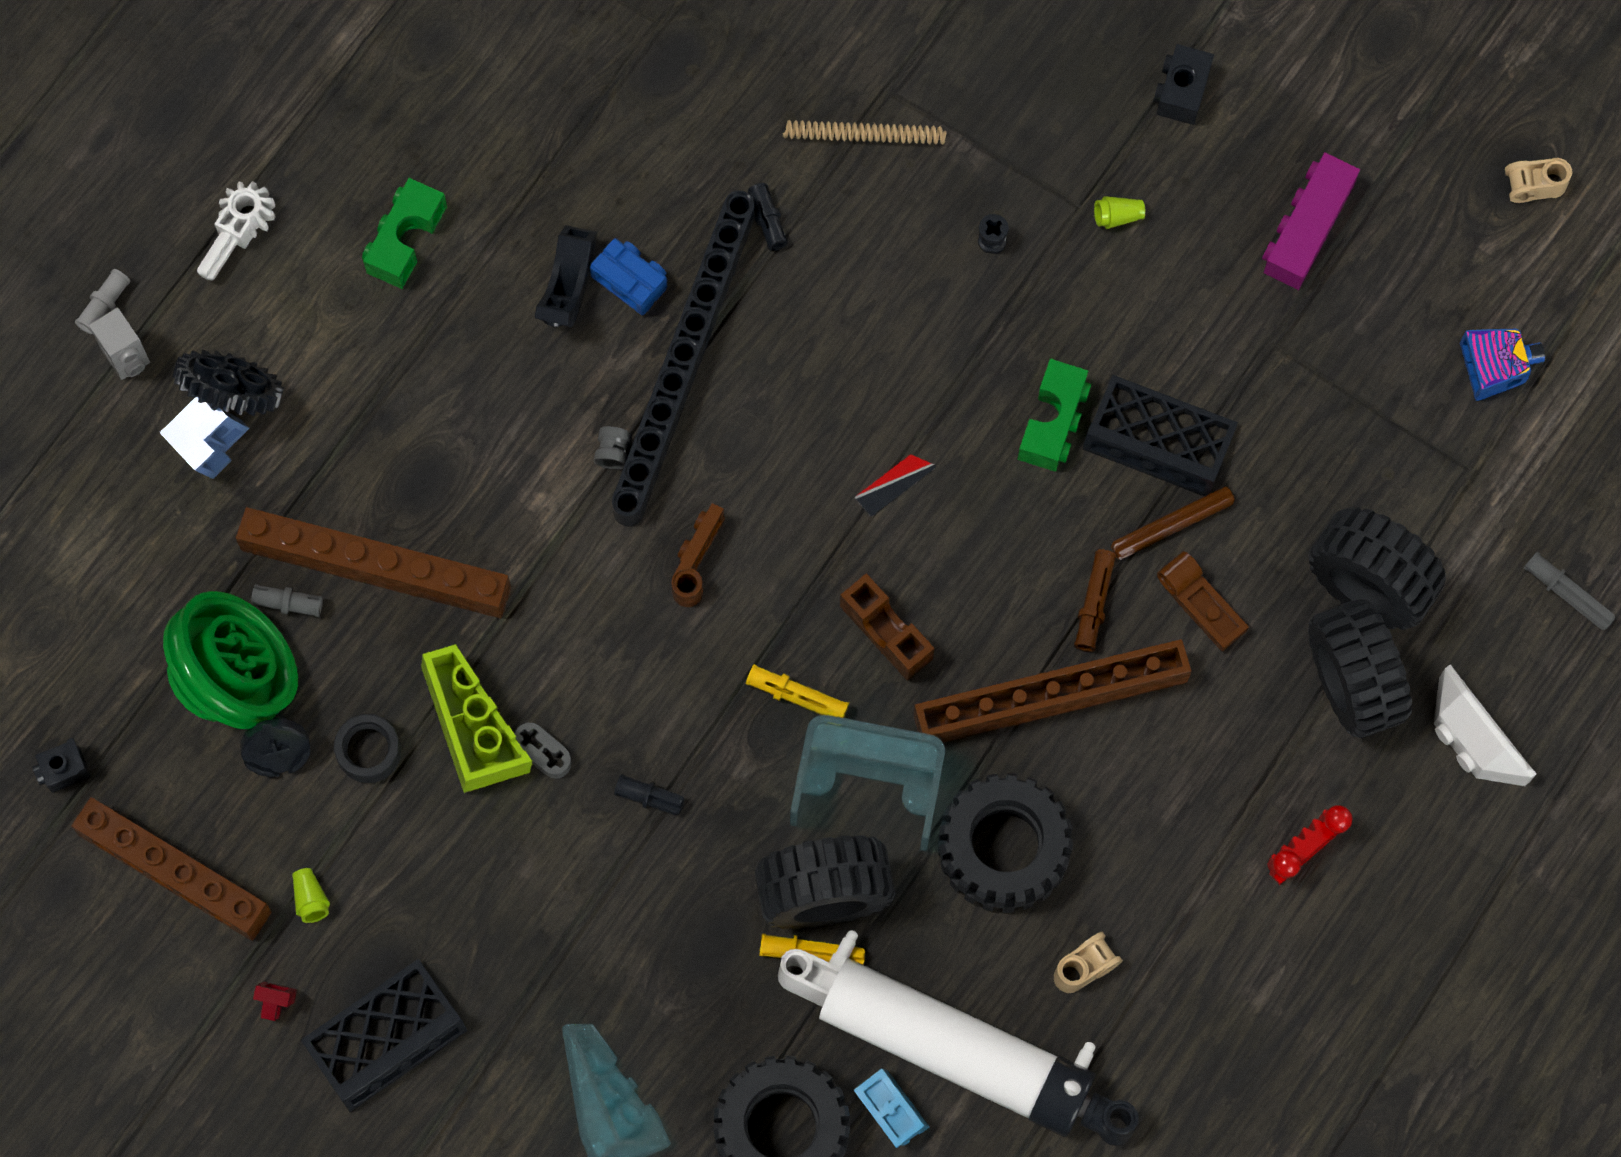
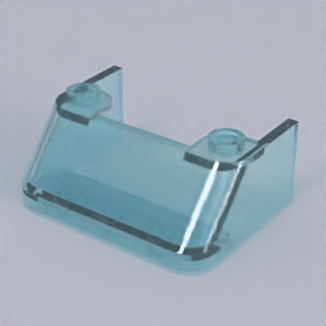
(872, 753)

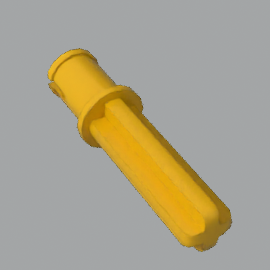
(777, 946)

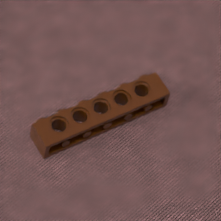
(171, 869)

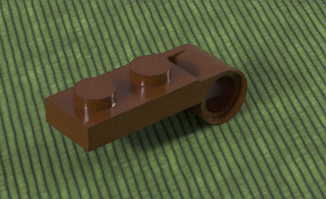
(692, 553)
(1201, 601)

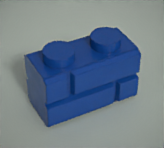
(629, 276)

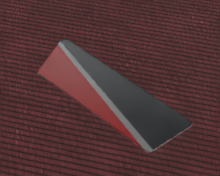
(893, 483)

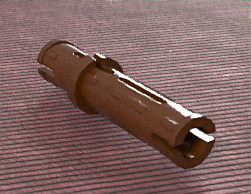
(1092, 612)

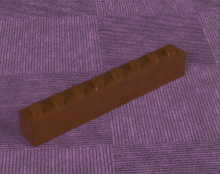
(373, 562)
(1054, 692)

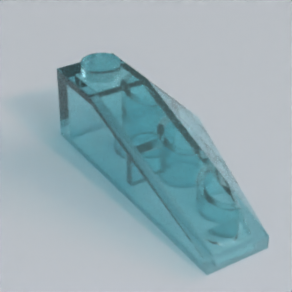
(607, 1107)

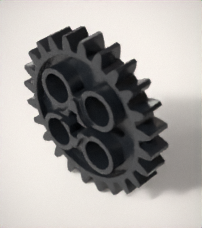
(228, 382)

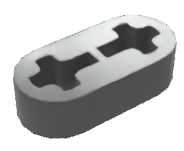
(547, 744)

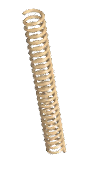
(871, 132)

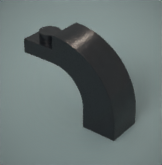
(568, 278)

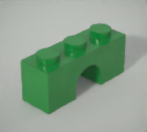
(414, 208)
(1045, 442)

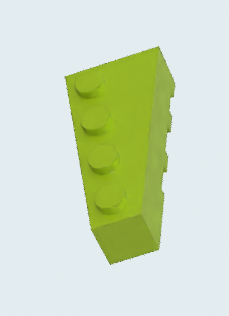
(475, 732)

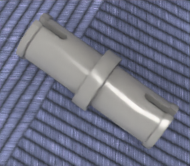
(103, 300)

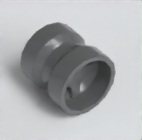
(612, 448)

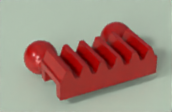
(1309, 842)

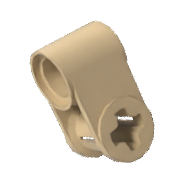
(1531, 181)
(1090, 959)

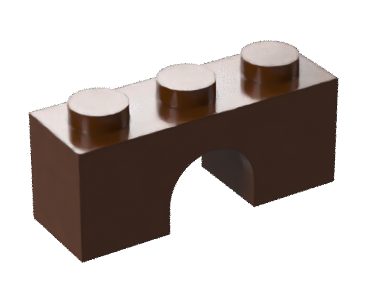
(874, 616)

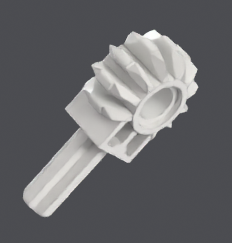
(236, 227)

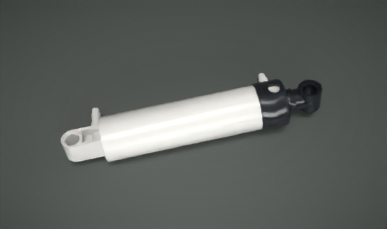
(956, 1045)

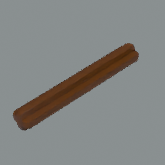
(1172, 523)

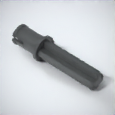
(1569, 591)

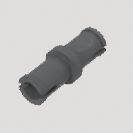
(287, 600)

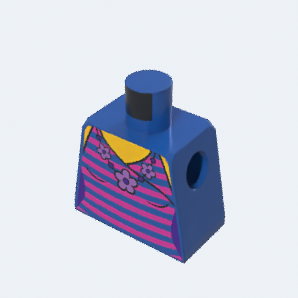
(1498, 360)

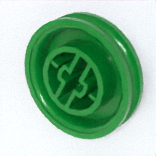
(228, 661)

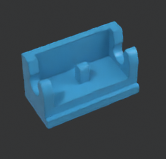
(891, 1108)

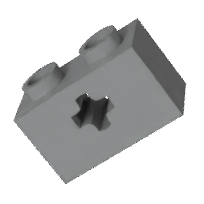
(120, 344)

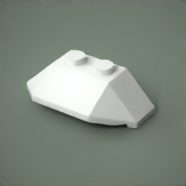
(1475, 735)

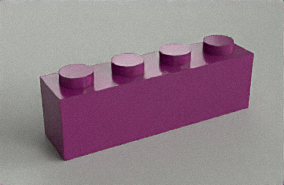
(1311, 220)

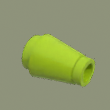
(1117, 211)
(310, 899)

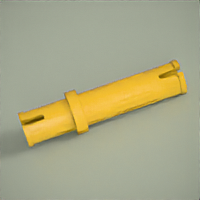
(796, 693)

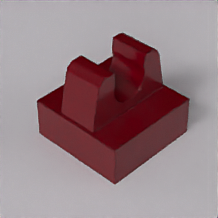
(273, 999)

